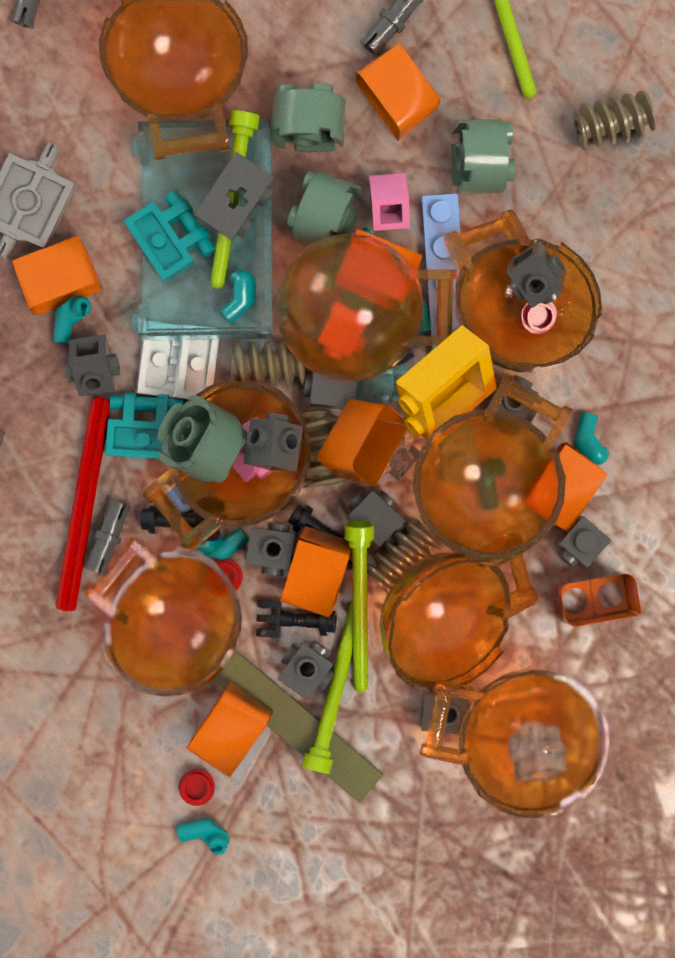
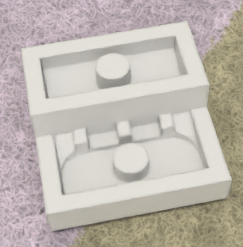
(176, 367)

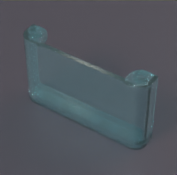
(188, 303)

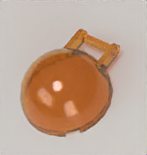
(175, 65)
(357, 307)
(492, 309)
(492, 478)
(234, 500)
(451, 617)
(170, 620)
(498, 714)

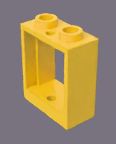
(446, 383)

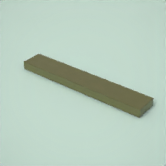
(300, 727)

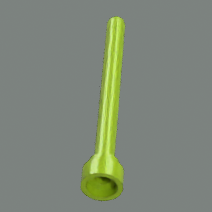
(516, 48)
(243, 127)
(359, 537)
(319, 757)

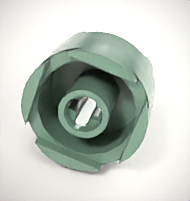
(308, 118)
(482, 156)
(324, 208)
(201, 439)

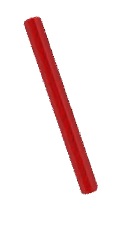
(83, 504)

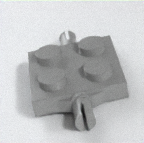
(31, 200)

